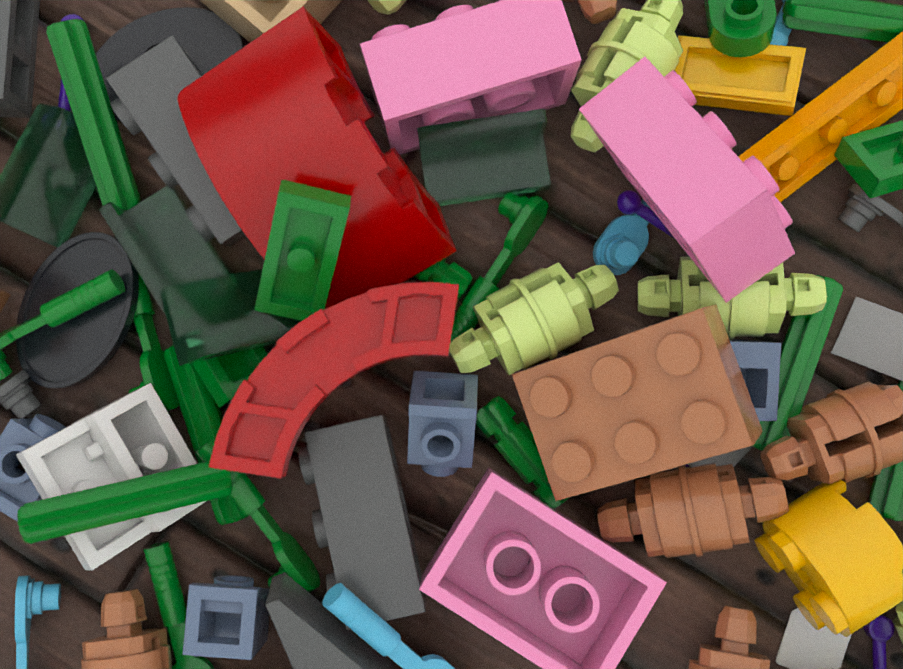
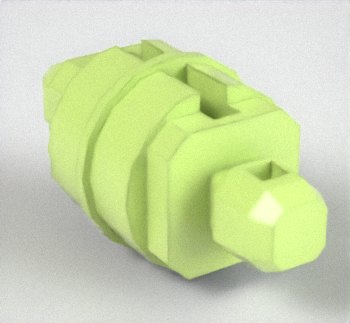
(621, 45)
(749, 314)
(533, 318)

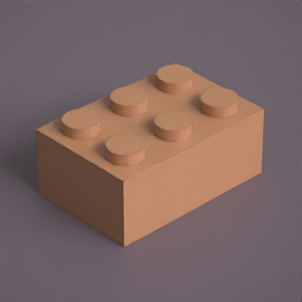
(638, 404)

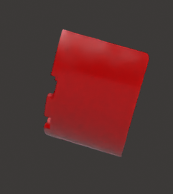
(299, 116)
(321, 356)

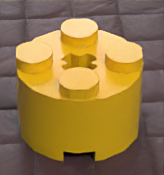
(836, 557)

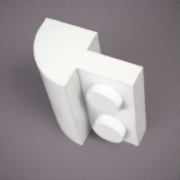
(107, 447)

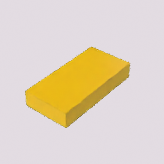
(751, 83)

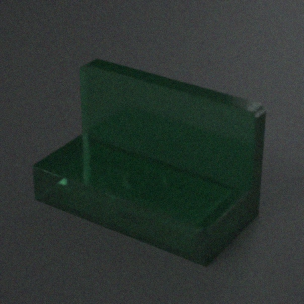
(485, 157)
(46, 177)
(163, 242)
(219, 318)

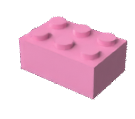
(470, 66)
(691, 176)
(539, 580)

